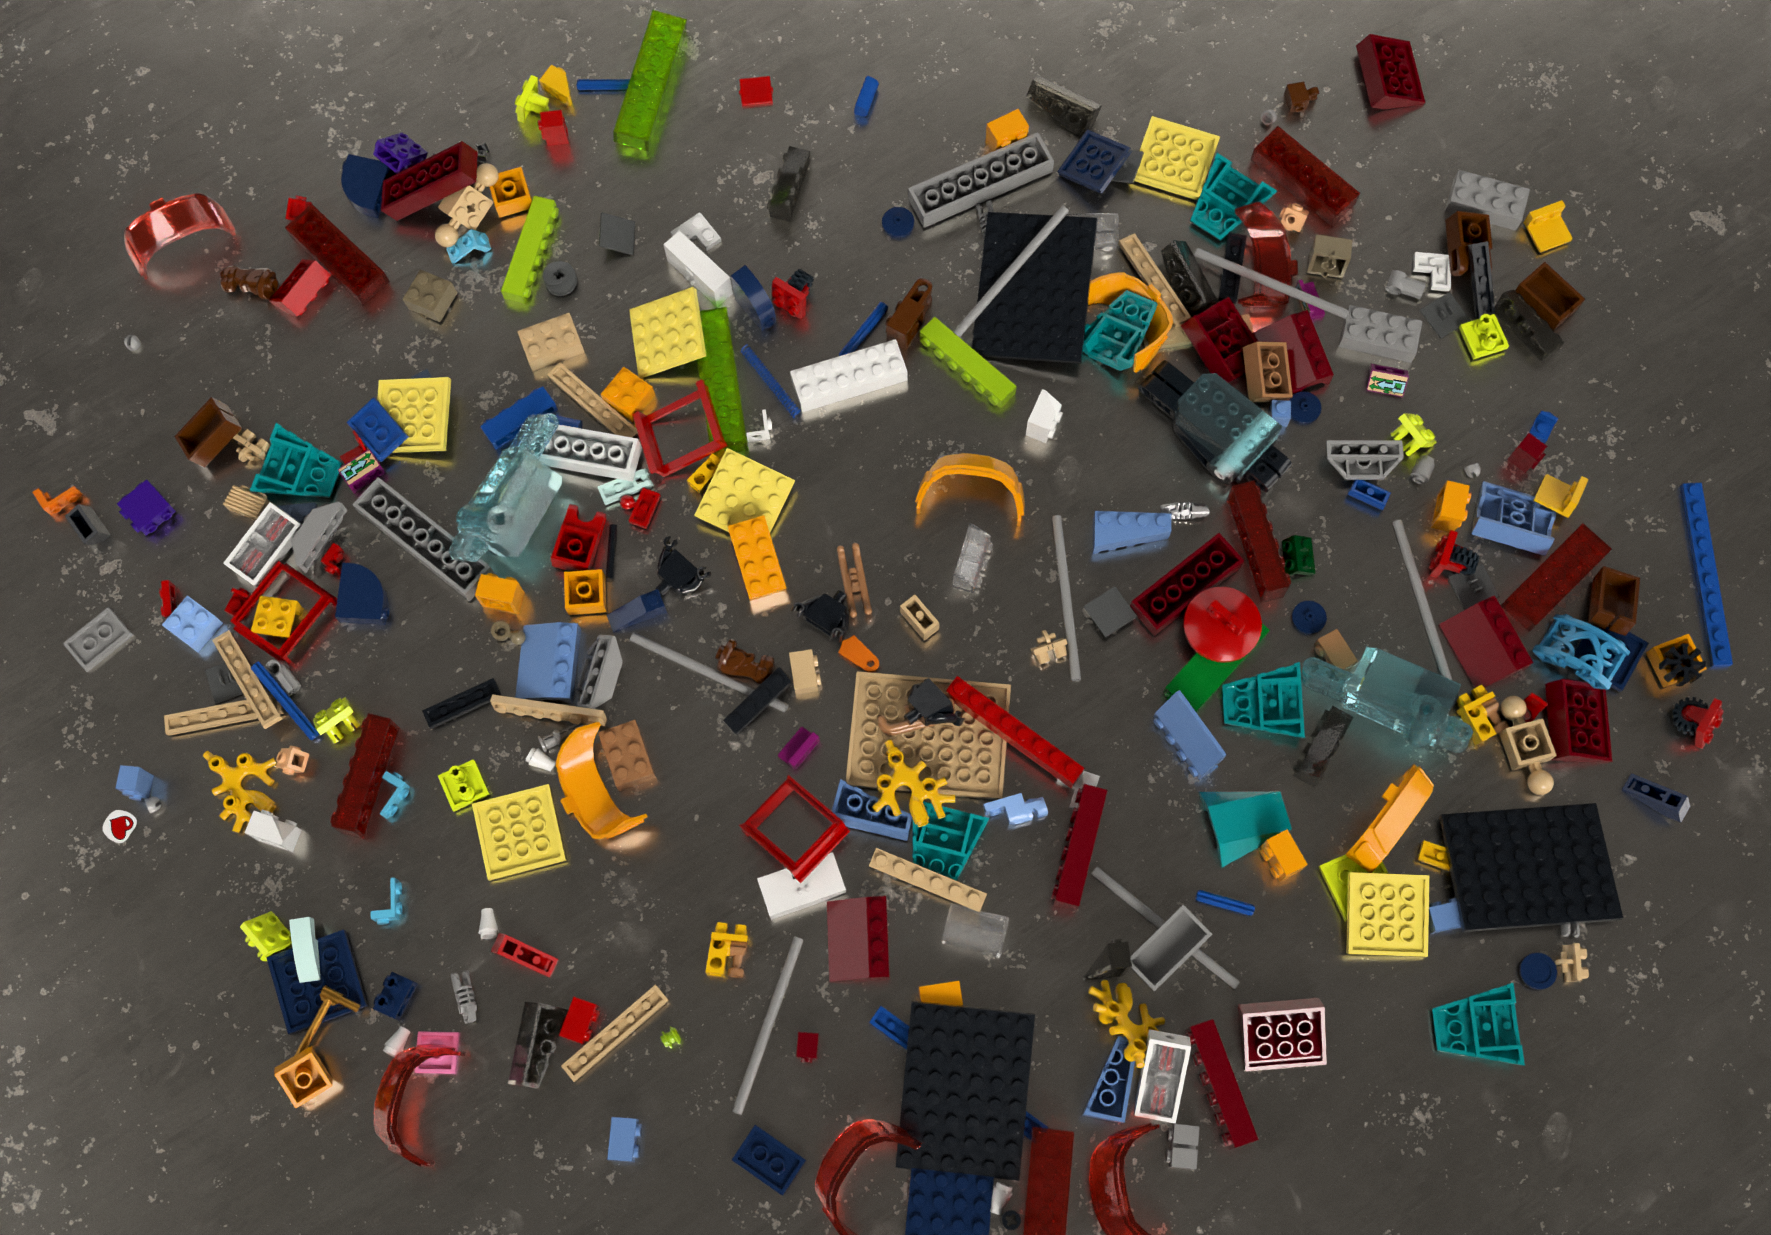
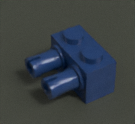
(394, 995)

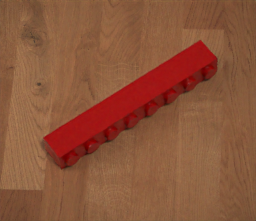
(1014, 732)

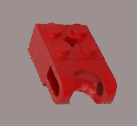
(578, 535)

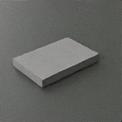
(97, 639)

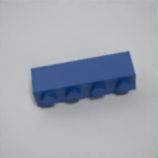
(510, 420)

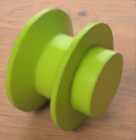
(670, 1037)

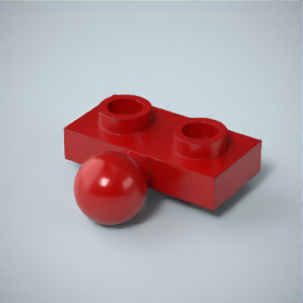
(643, 507)

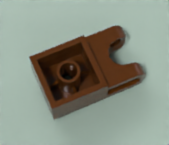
(1465, 229)
(909, 314)

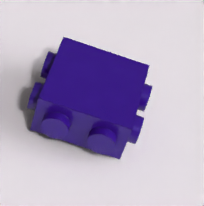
(399, 152)
(145, 508)

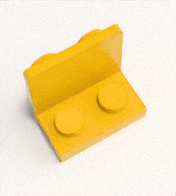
(1548, 227)
(1560, 495)
(275, 616)

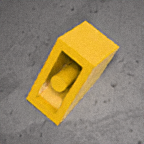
(556, 84)

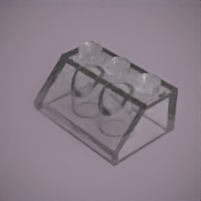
(972, 559)
(975, 930)

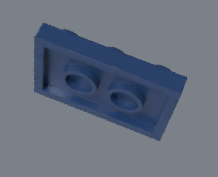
(768, 1160)

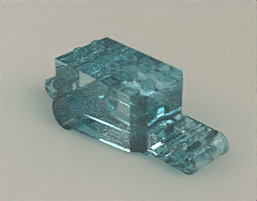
(510, 497)
(1395, 696)

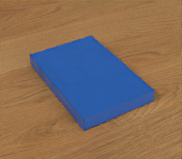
(377, 429)

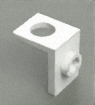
(764, 434)

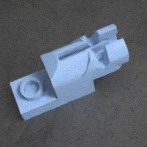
(1016, 809)

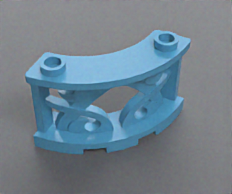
(1591, 674)

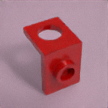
(352, 454)
(1534, 705)

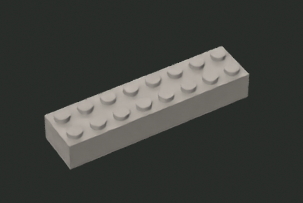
(980, 179)
(419, 537)

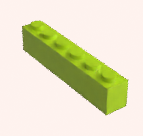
(529, 250)
(967, 362)

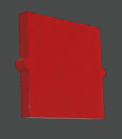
(756, 91)

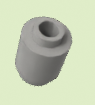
(1422, 469)

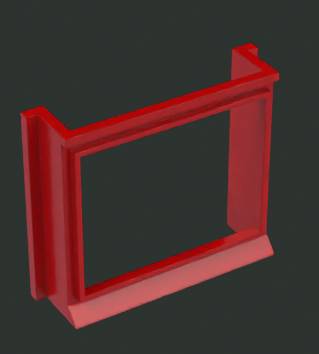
(650, 444)
(302, 628)
(818, 850)

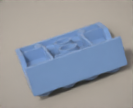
(1513, 519)
(549, 662)
(1189, 736)

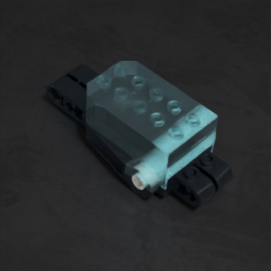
(1219, 426)

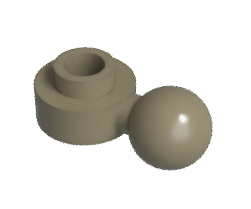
(517, 636)

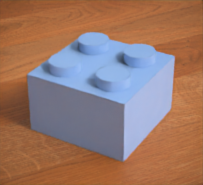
(192, 624)

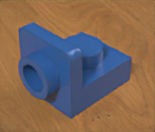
(1543, 425)

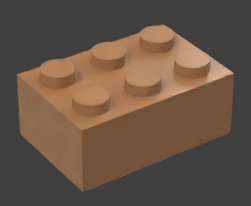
(1267, 371)
(627, 755)

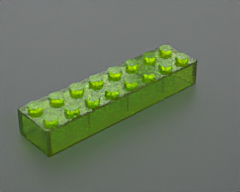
(650, 80)
(721, 377)

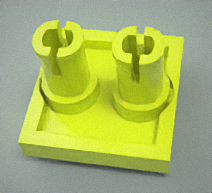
(530, 100)
(1483, 336)
(1414, 425)
(327, 719)
(463, 785)
(266, 934)

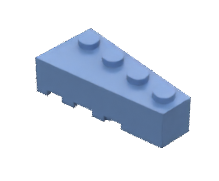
(1124, 529)
(856, 812)
(1113, 1086)

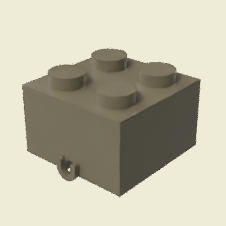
(1329, 256)
(429, 295)

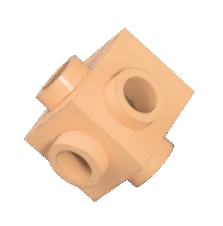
(1293, 217)
(292, 760)

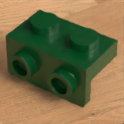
(1298, 555)

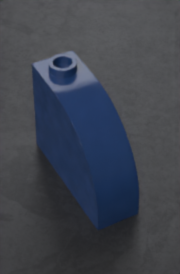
(363, 183)
(753, 298)
(361, 597)

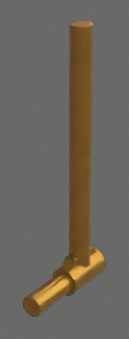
(329, 997)

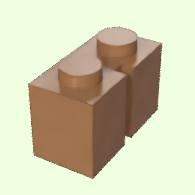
(1335, 650)

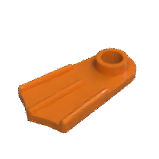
(858, 653)

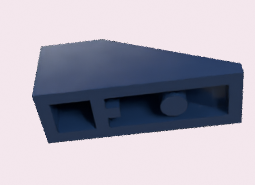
(637, 611)
(1659, 798)

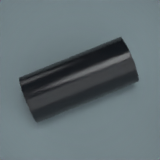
(1017, 1218)

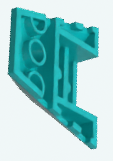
(1224, 193)
(1119, 331)
(296, 467)
(1267, 702)
(1244, 820)
(947, 841)
(1481, 1026)

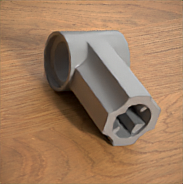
(1400, 283)
(283, 676)

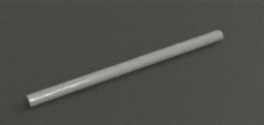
(1011, 270)
(1272, 283)
(1066, 598)
(1421, 599)
(701, 668)
(1158, 922)
(767, 1025)

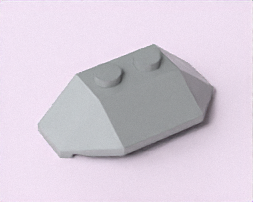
(1364, 457)
(316, 533)
(598, 673)

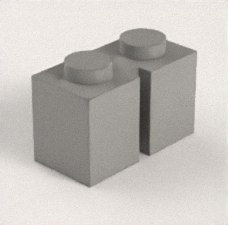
(1183, 1146)

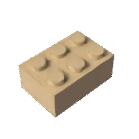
(550, 342)

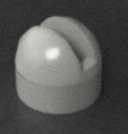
(1267, 119)
(135, 342)
(1474, 468)
(151, 804)

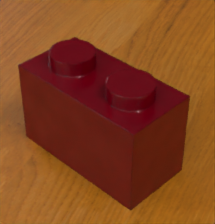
(1528, 453)

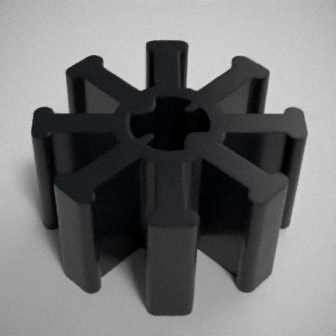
(1673, 661)

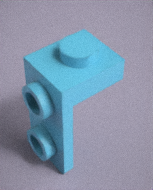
(466, 243)
(400, 793)
(384, 916)

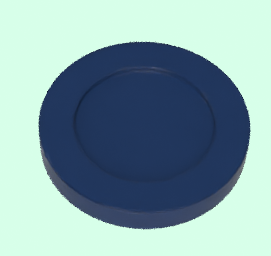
(898, 222)
(1305, 407)
(1309, 617)
(1538, 971)

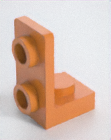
(55, 505)

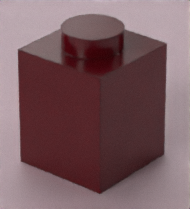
(807, 1047)

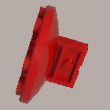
(1222, 624)

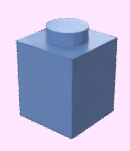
(1280, 411)

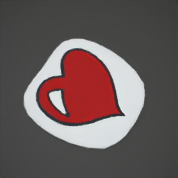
(119, 825)

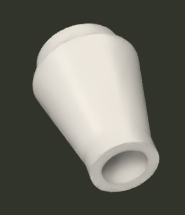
(540, 760)
(488, 926)
(396, 1042)
(1000, 1197)

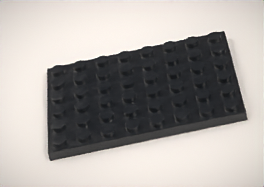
(1046, 301)
(1530, 867)
(966, 1089)

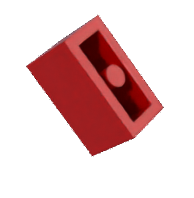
(553, 128)
(579, 1021)

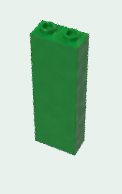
(1203, 677)

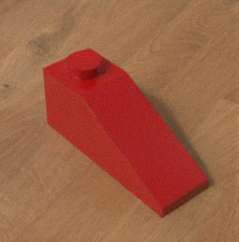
(524, 954)

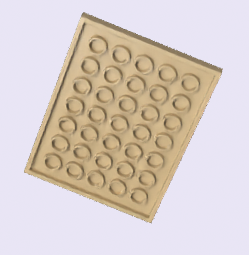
(966, 755)

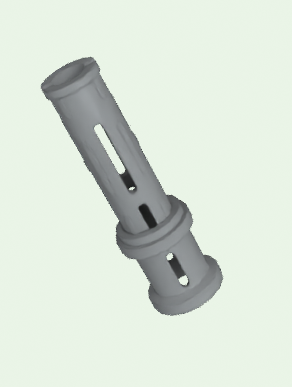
(557, 737)

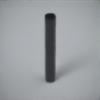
(611, 551)

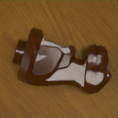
(258, 281)
(738, 662)

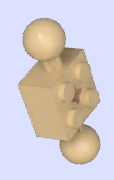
(466, 206)
(1518, 753)

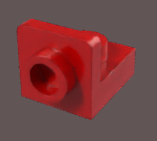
(296, 207)
(332, 556)
(237, 600)

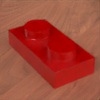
(168, 596)

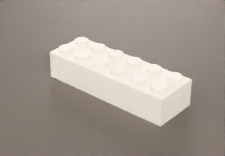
(849, 375)
(592, 452)

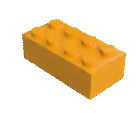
(757, 558)

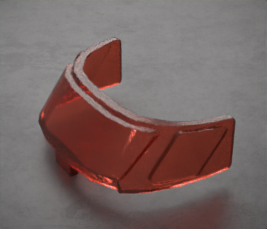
(171, 222)
(1270, 255)
(391, 1093)
(843, 1156)
(1109, 1184)

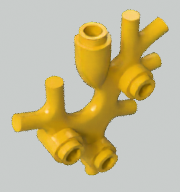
(910, 777)
(232, 781)
(1119, 1010)

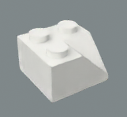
(1044, 418)
(269, 830)

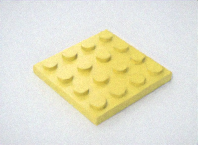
(1176, 158)
(667, 332)
(419, 409)
(743, 492)
(519, 832)
(1387, 914)

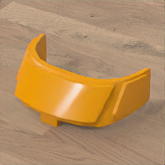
(1110, 286)
(974, 465)
(585, 790)
(1393, 820)

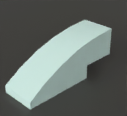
(305, 949)

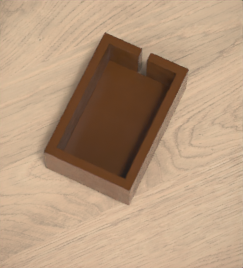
(1550, 295)
(208, 432)
(1614, 600)

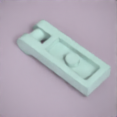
(617, 488)

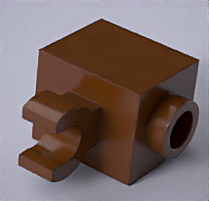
(1298, 96)

